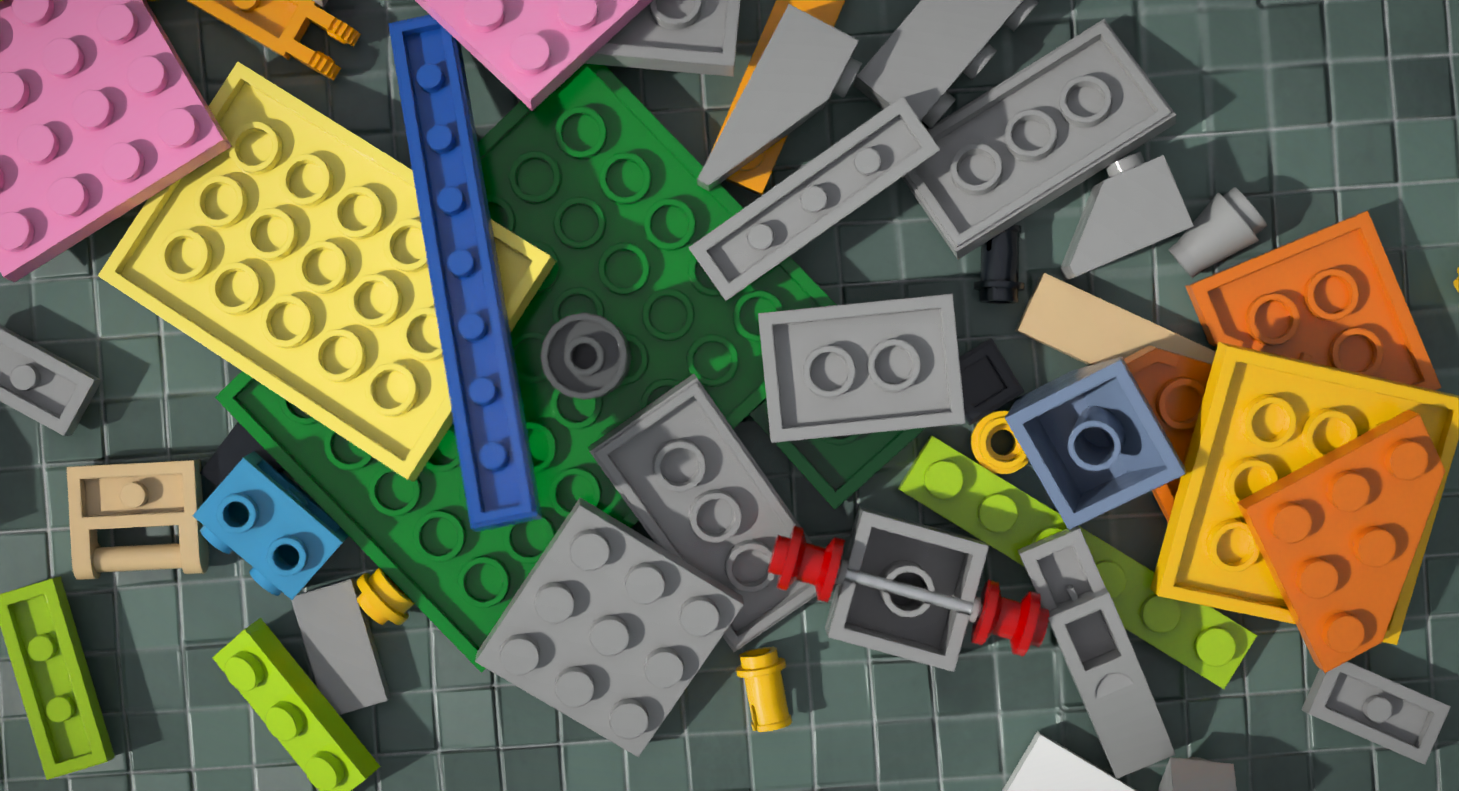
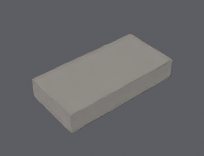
(341, 646)

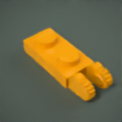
(281, 27)

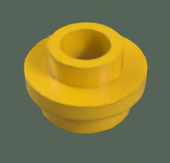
(983, 452)
(383, 598)

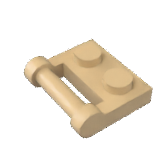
(136, 497)

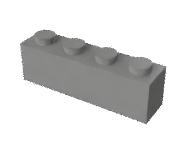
(934, 49)

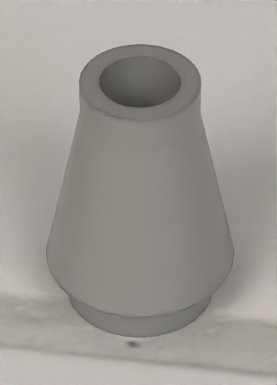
(1218, 232)

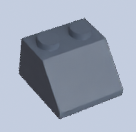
(1093, 440)

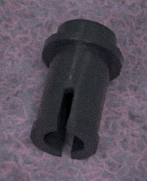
(1000, 268)

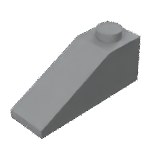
(788, 87)

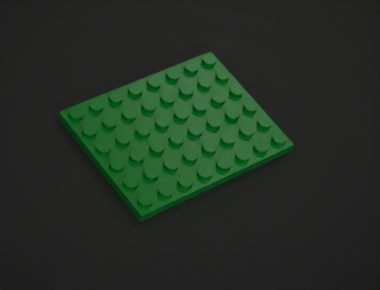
(617, 212)

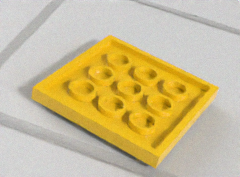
(1254, 427)

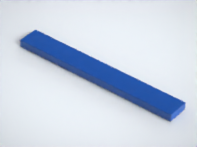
(464, 276)

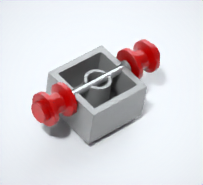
(908, 590)

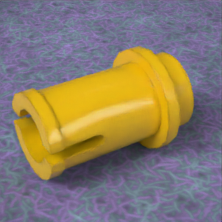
(765, 688)

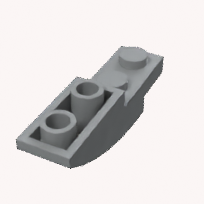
(1097, 651)

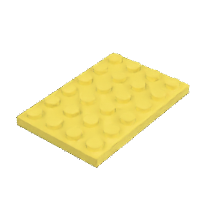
(309, 271)

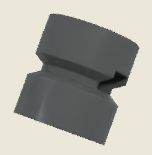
(586, 356)

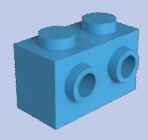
(269, 526)

